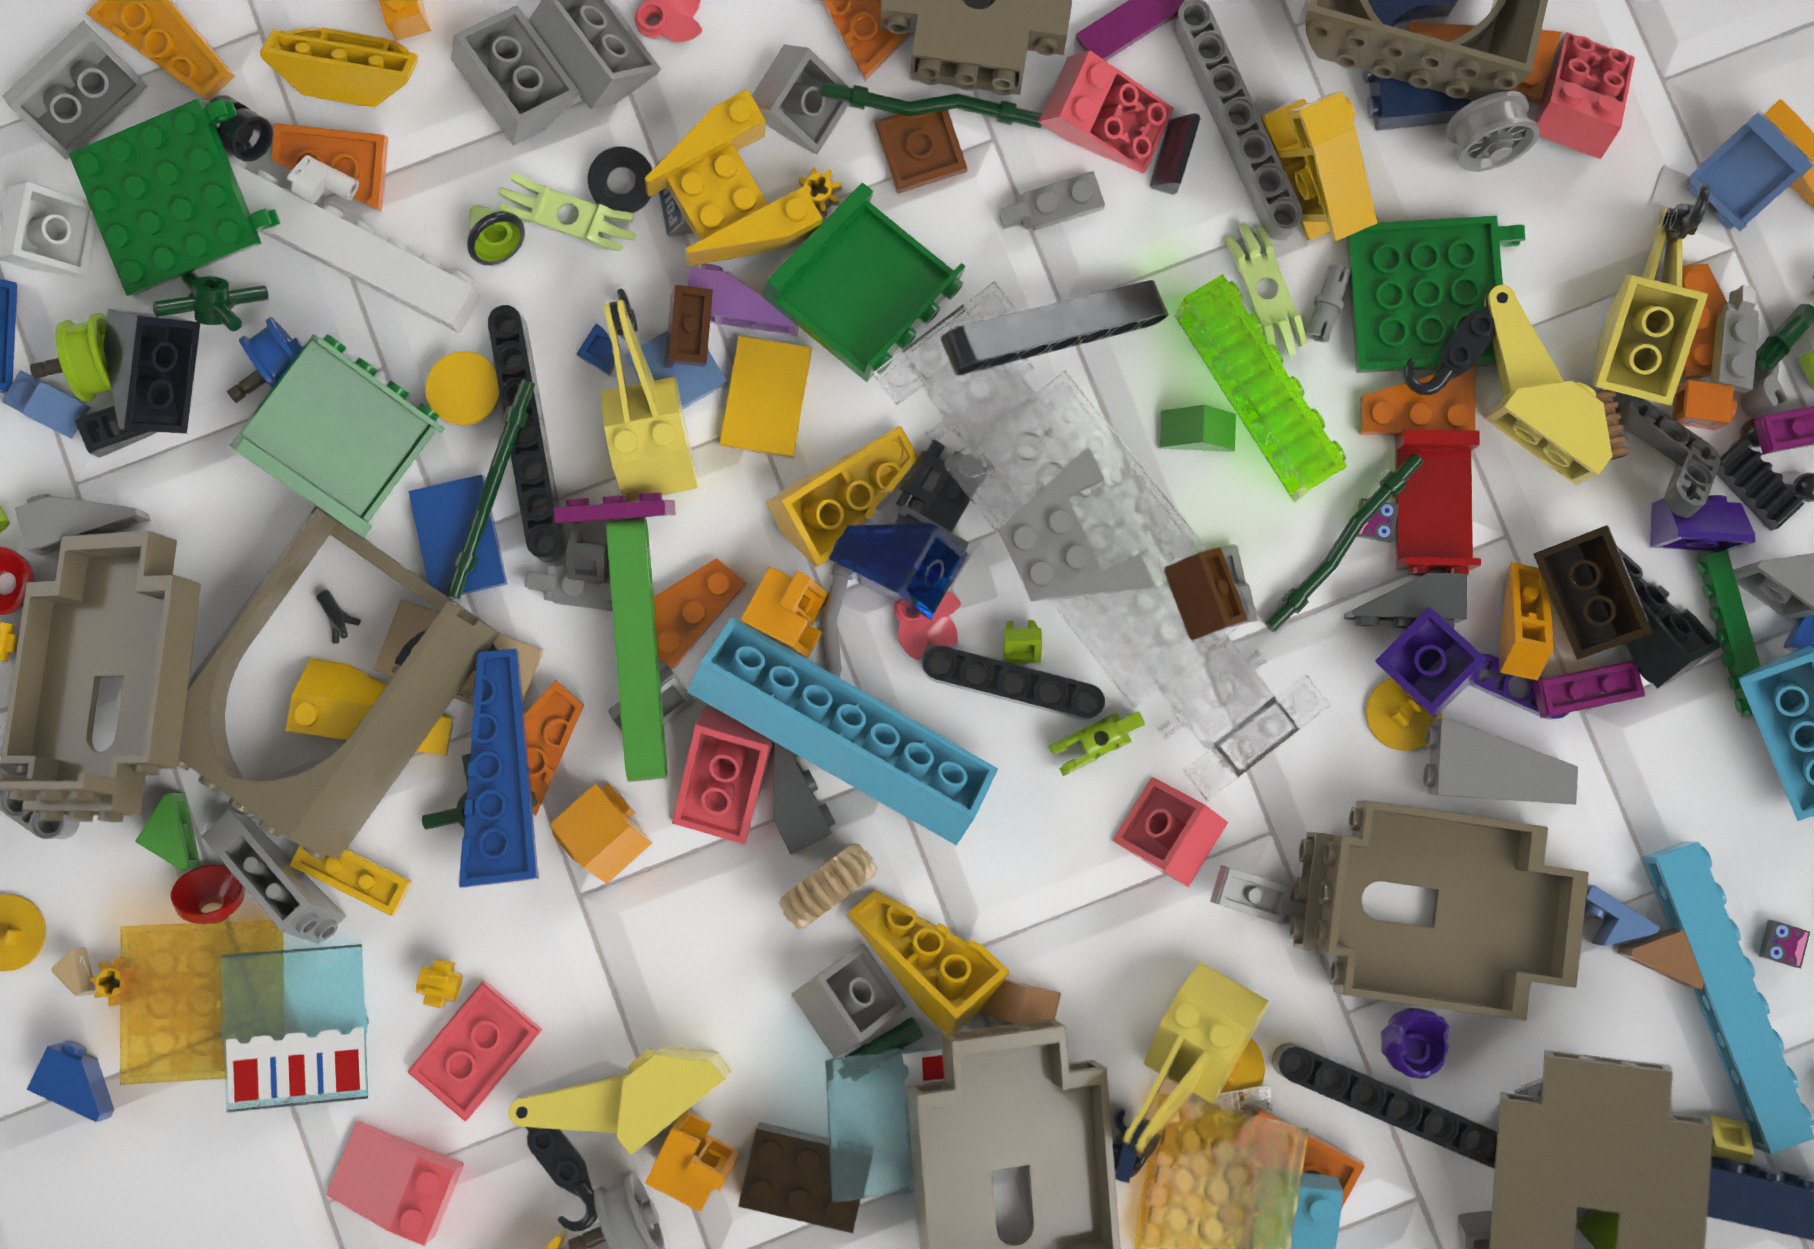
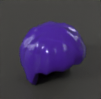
(1415, 1042)

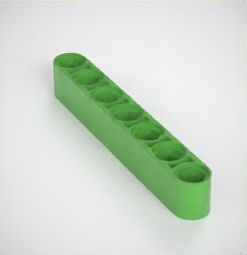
(636, 649)

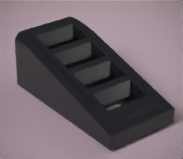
(102, 418)

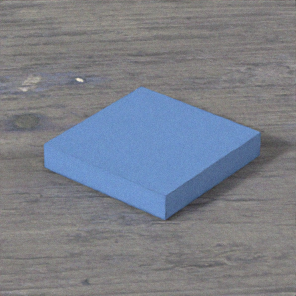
(692, 380)

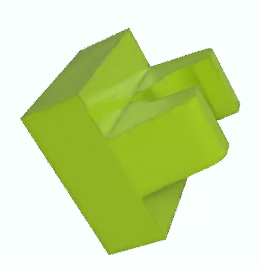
(1022, 644)

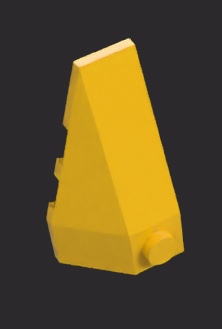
(841, 494)
(335, 699)
(936, 968)

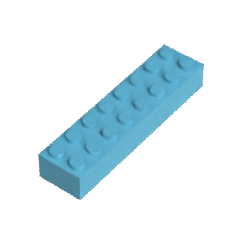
(843, 730)

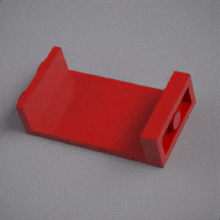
(1436, 502)

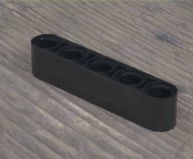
(1031, 679)

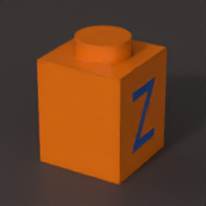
(1704, 404)

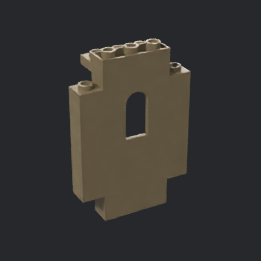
(977, 45)
(102, 617)
(1495, 914)
(1008, 1106)
(1600, 1144)

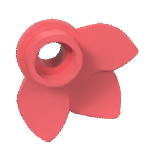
(675, 19)
(918, 631)

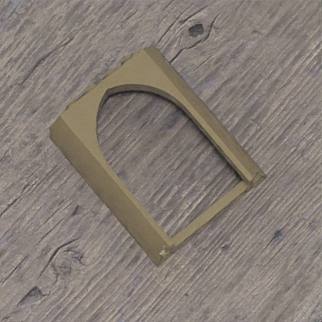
(1477, 64)
(336, 797)

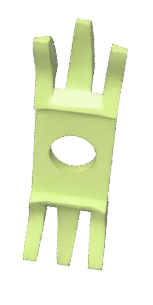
(549, 201)
(1265, 266)

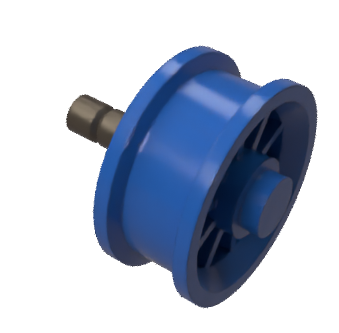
(270, 353)

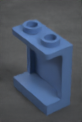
(1749, 171)

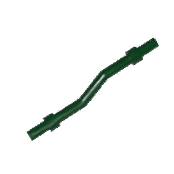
(859, 98)
(514, 418)
(1298, 597)

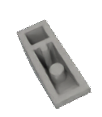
(51, 517)

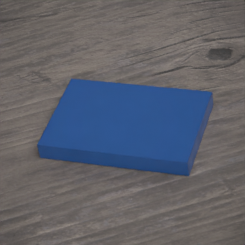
(442, 523)

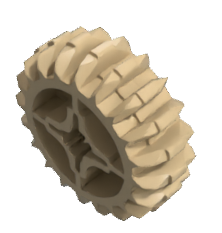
(827, 886)

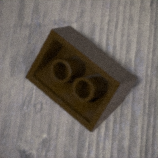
(1593, 592)

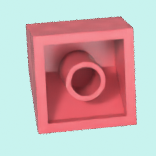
(1170, 831)

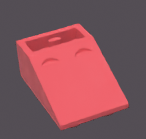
(1585, 95)
(1105, 111)

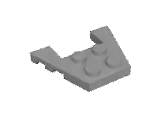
(1053, 548)

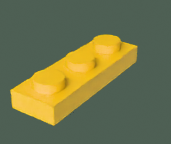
(356, 878)

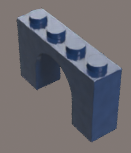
(1396, 102)

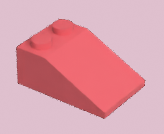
(722, 777)
(395, 1183)

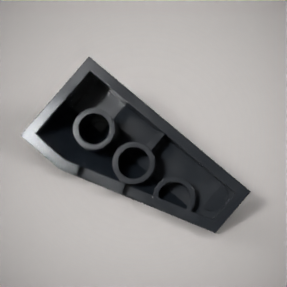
(1677, 637)

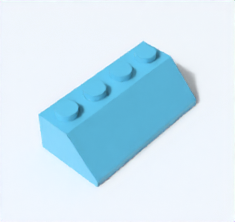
(1784, 711)

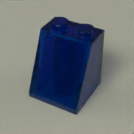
(901, 562)

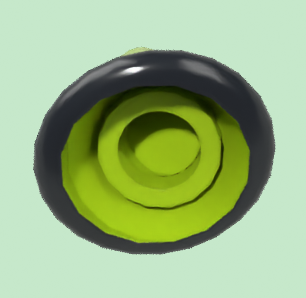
(487, 223)

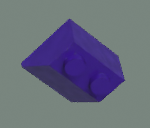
(1712, 528)
(1432, 662)

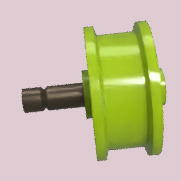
(79, 357)

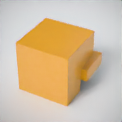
(787, 609)
(600, 832)
(692, 1162)

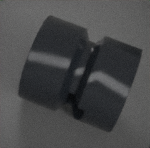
(245, 135)

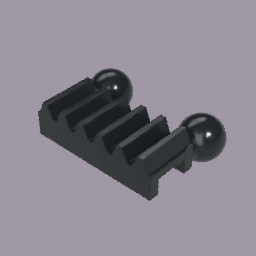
(1758, 485)

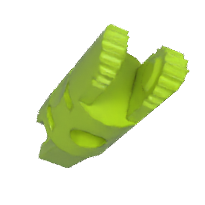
(1112, 729)

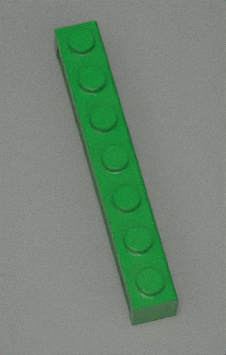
(1730, 621)

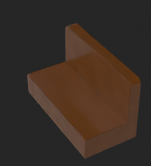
(688, 326)
(1205, 593)

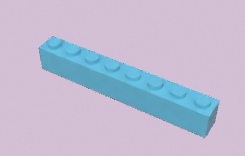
(1730, 998)

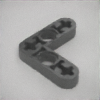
(1694, 457)

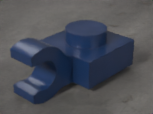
(1123, 1157)

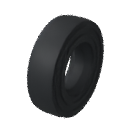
(607, 162)

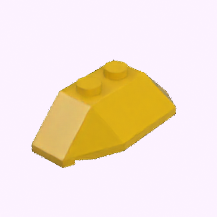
(339, 64)

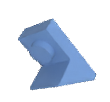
(45, 404)
(1620, 921)

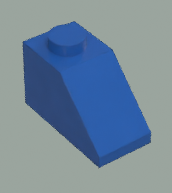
(72, 1081)

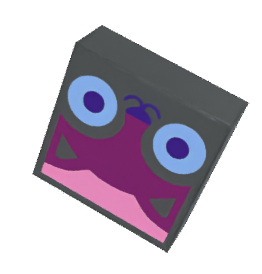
(1382, 524)
(1784, 944)

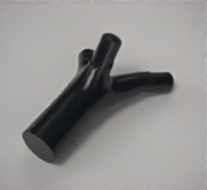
(335, 616)

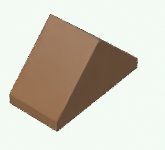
(1667, 955)
(1022, 1003)

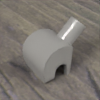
(1765, 394)

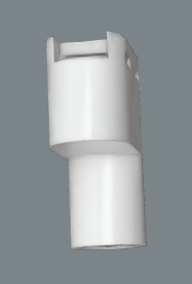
(312, 178)

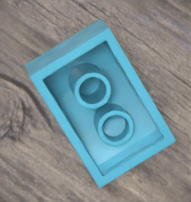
(1317, 1212)

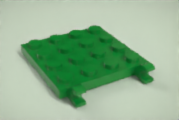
(168, 196)
(1419, 284)

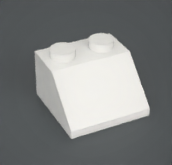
(46, 230)

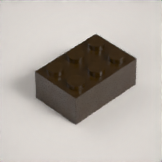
(792, 1179)

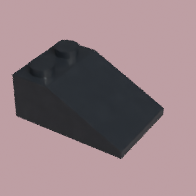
(151, 369)

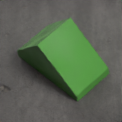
(1198, 429)
(171, 833)

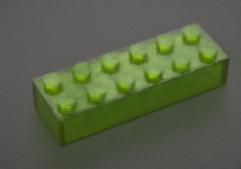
(1260, 388)

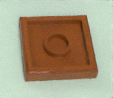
(920, 149)

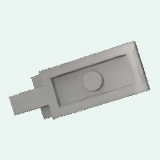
(1055, 203)
(1736, 341)
(571, 592)
(1255, 895)

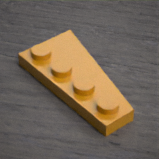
(168, 39)

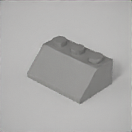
(594, 48)
(513, 74)
(74, 90)

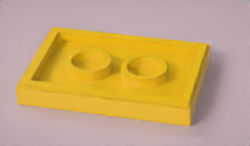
(766, 397)

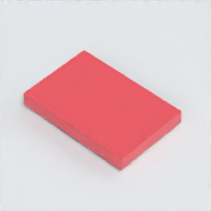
(474, 1050)

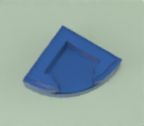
(598, 350)

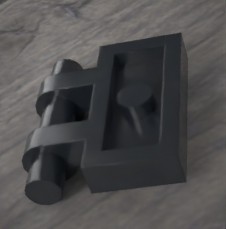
(946, 501)

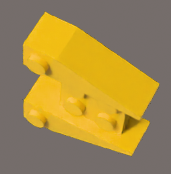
(1323, 164)
(720, 193)

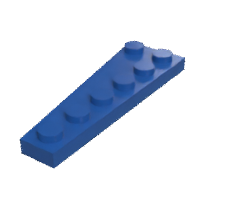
(498, 806)

